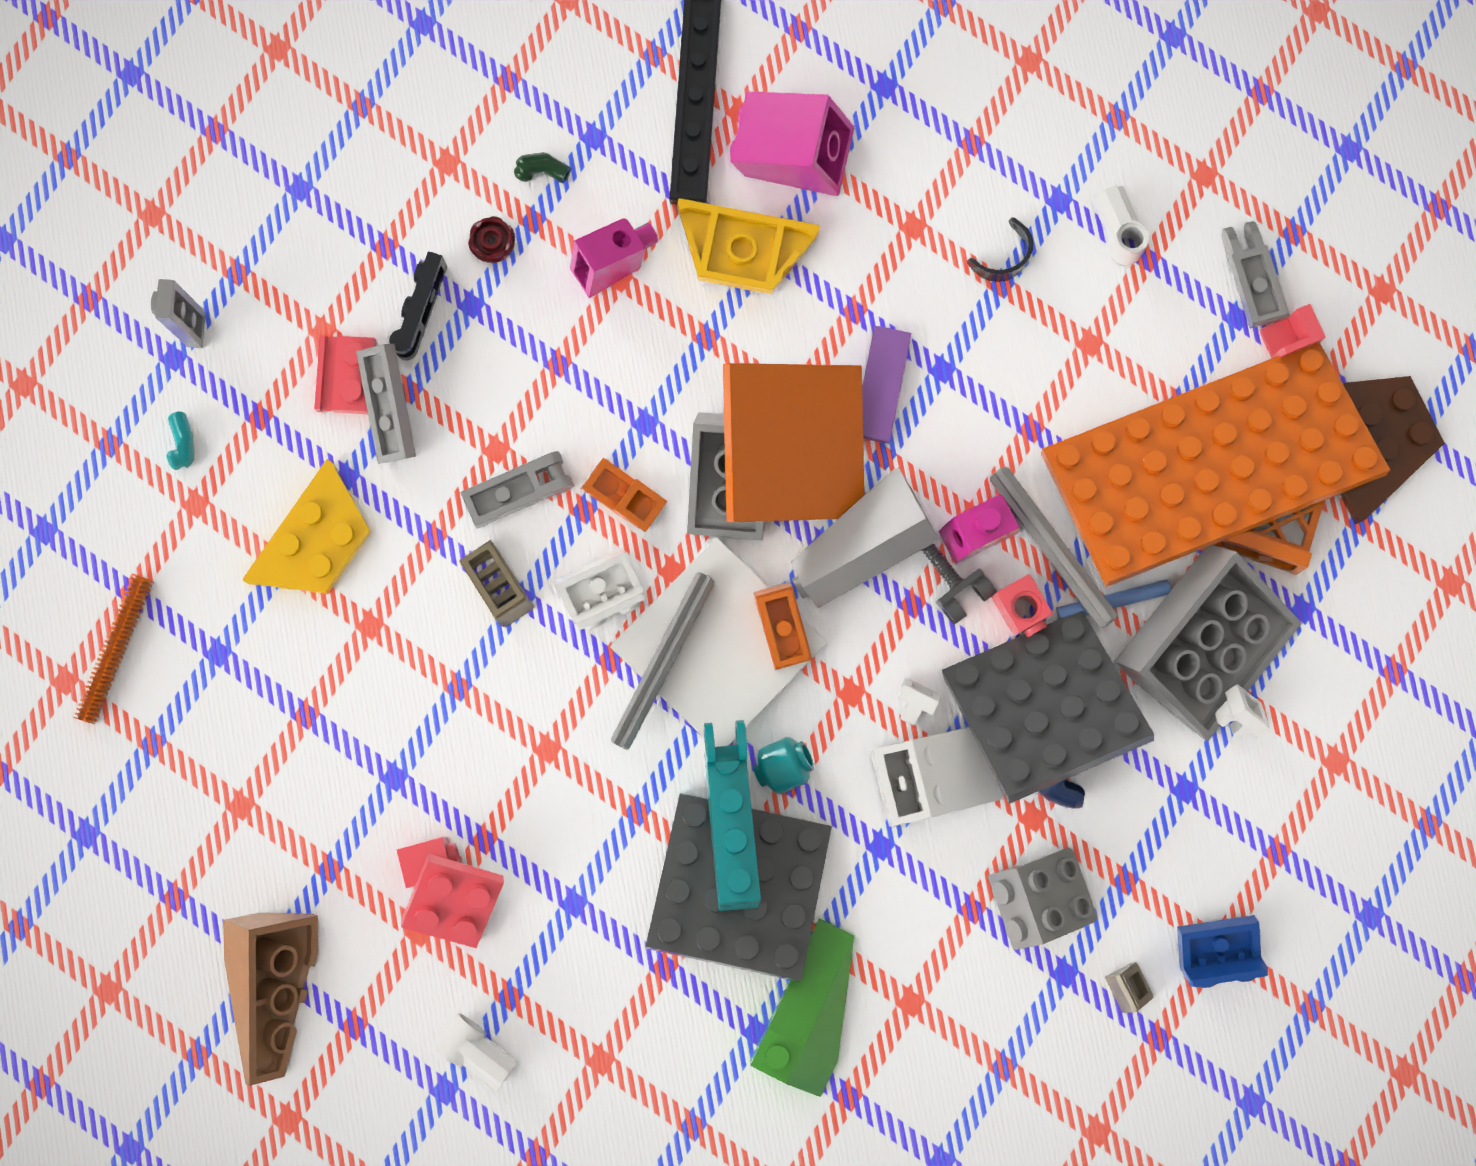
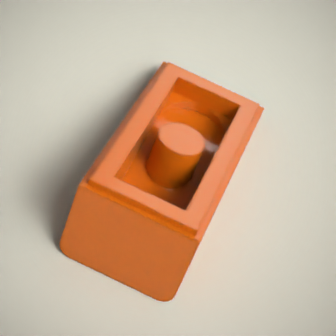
(782, 625)

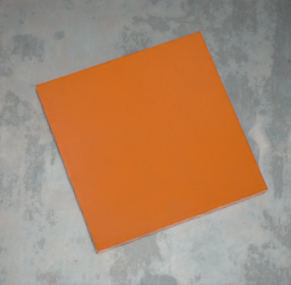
(792, 441)

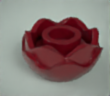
(491, 228)

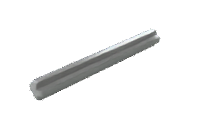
(1053, 547)
(662, 661)

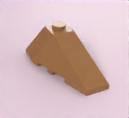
(266, 979)

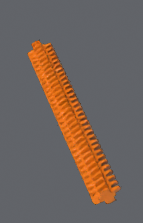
(113, 649)

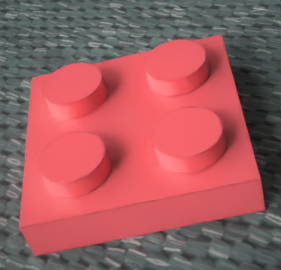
(452, 901)

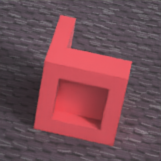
(1293, 333)

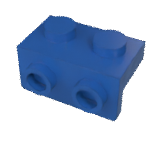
(1221, 951)

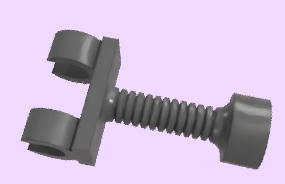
(978, 581)

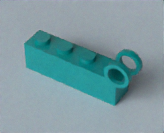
(731, 821)

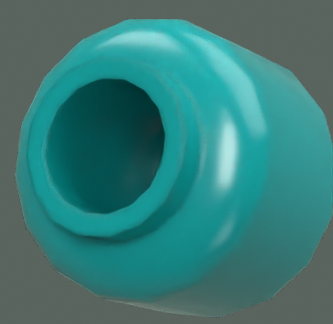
(784, 765)

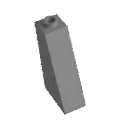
(864, 541)

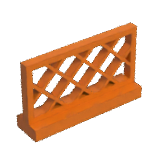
(1277, 550)

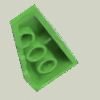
(807, 1023)

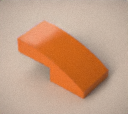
(623, 494)

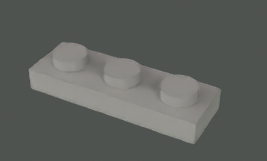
(179, 313)
(386, 403)

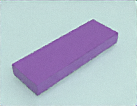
(883, 382)

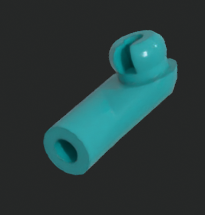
(183, 440)

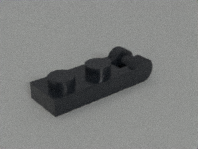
(418, 308)

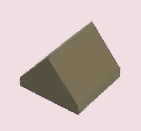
(1129, 988)

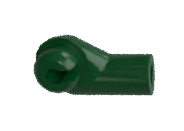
(540, 162)

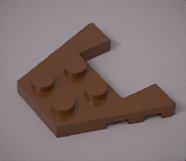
(1400, 430)

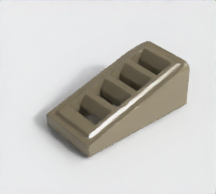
(511, 603)

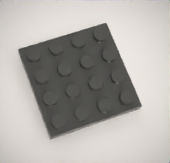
(1047, 706)
(759, 939)

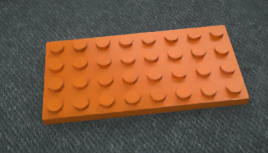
(1213, 463)

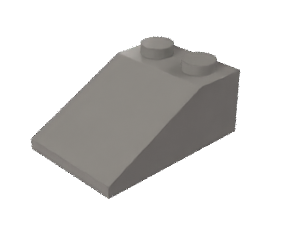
(708, 484)

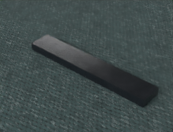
(695, 101)

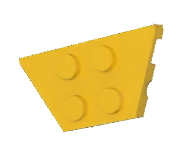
(743, 246)
(313, 539)

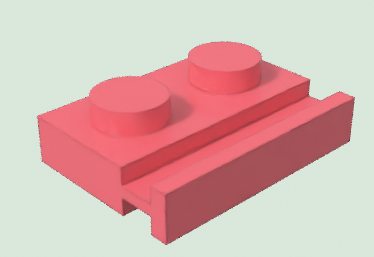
(338, 375)

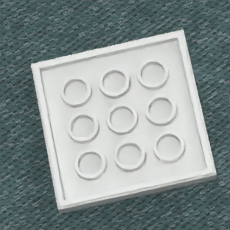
(725, 660)

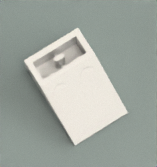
(933, 776)

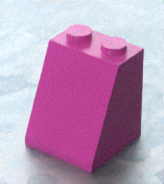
(793, 140)

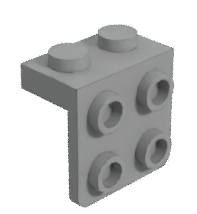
(1043, 899)

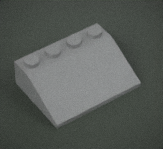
(1206, 637)

